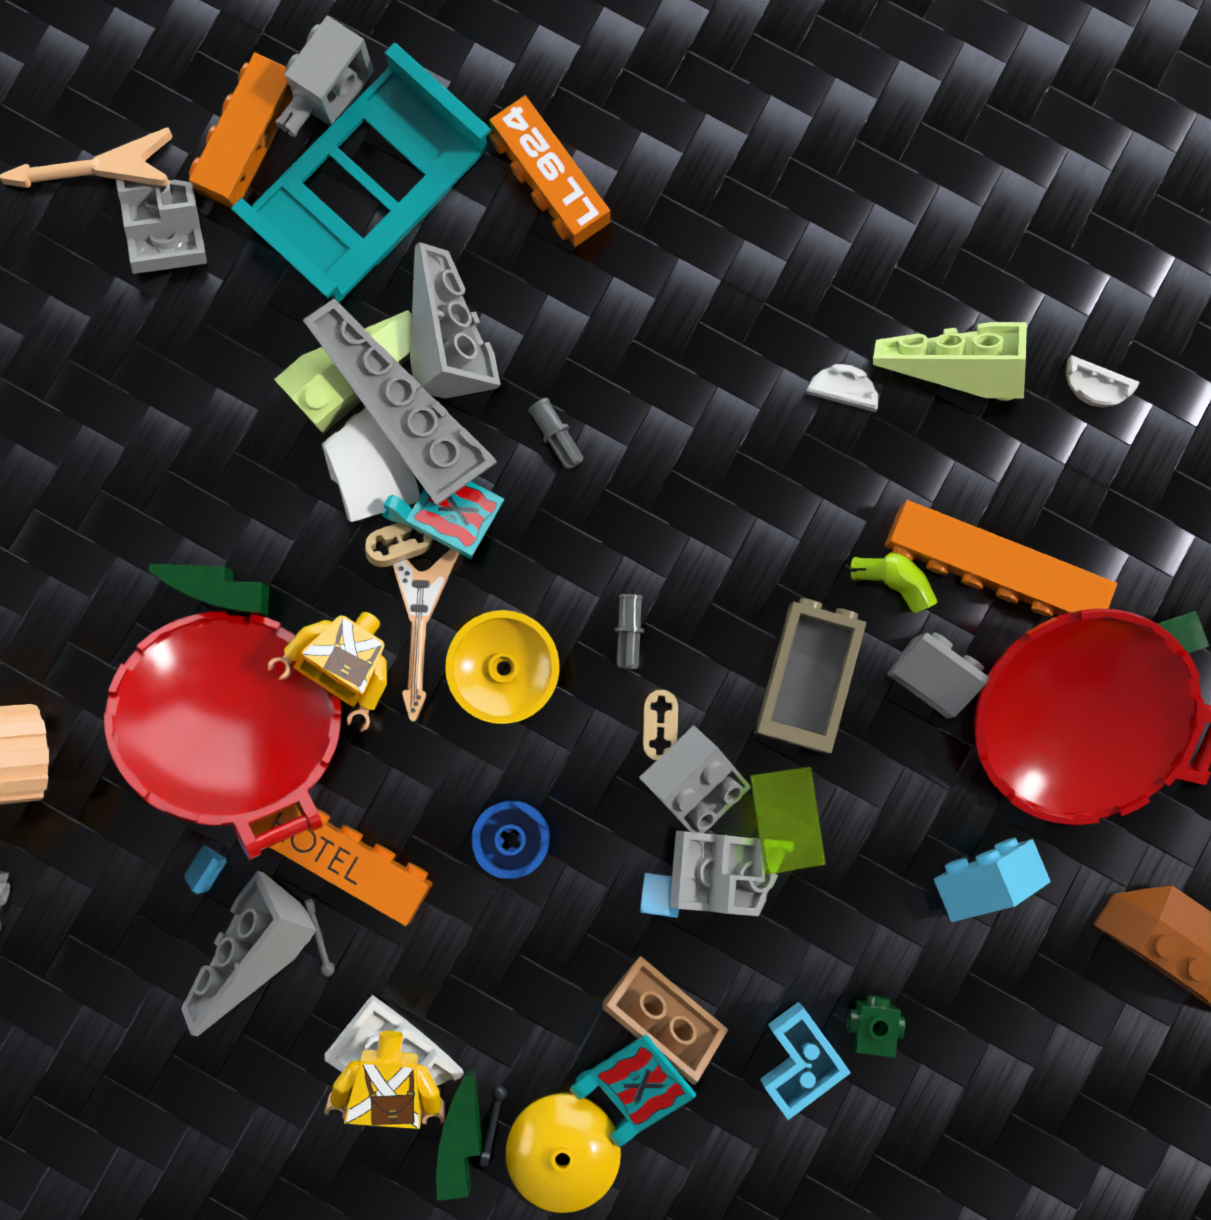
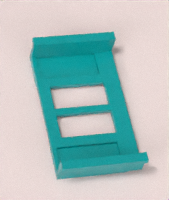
(422, 125)

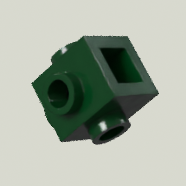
(884, 1037)

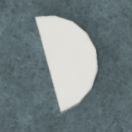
(1096, 384)
(845, 385)

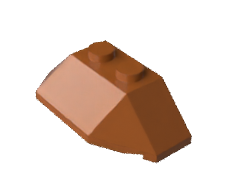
(1165, 932)

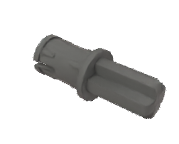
(556, 433)
(629, 631)

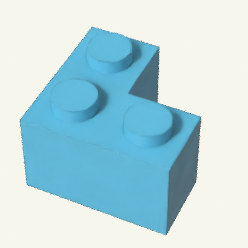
(994, 881)
(811, 1065)

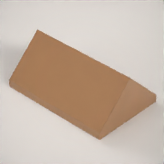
(675, 1023)

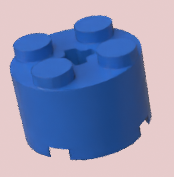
(488, 839)

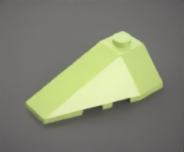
(975, 362)
(321, 388)

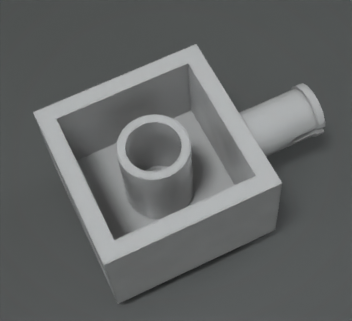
(325, 75)

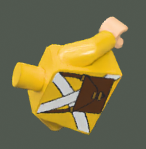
(342, 660)
(386, 1088)

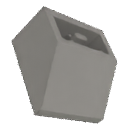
(938, 674)
(695, 781)

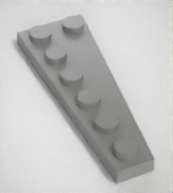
(416, 424)

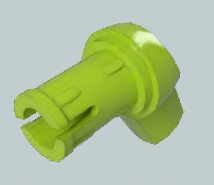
(898, 574)

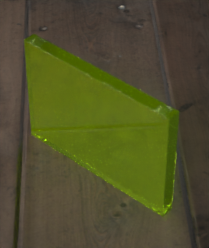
(787, 820)

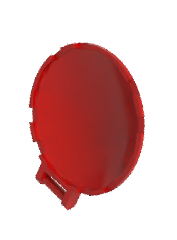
(1092, 717)
(218, 733)

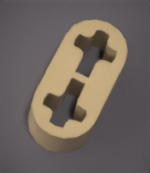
(398, 552)
(650, 722)

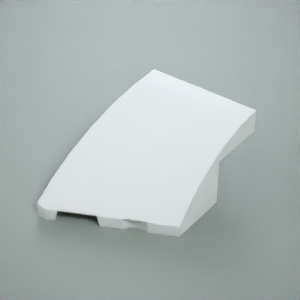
(367, 467)
(364, 1032)

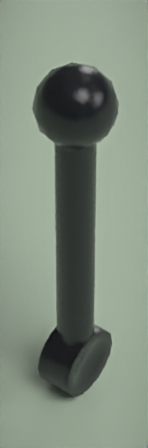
(499, 1094)

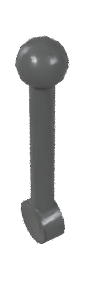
(327, 967)

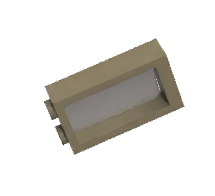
(811, 676)

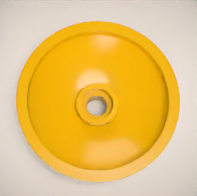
(498, 639)
(562, 1126)

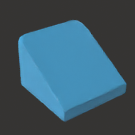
(204, 870)
(656, 895)

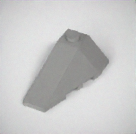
(445, 342)
(259, 943)

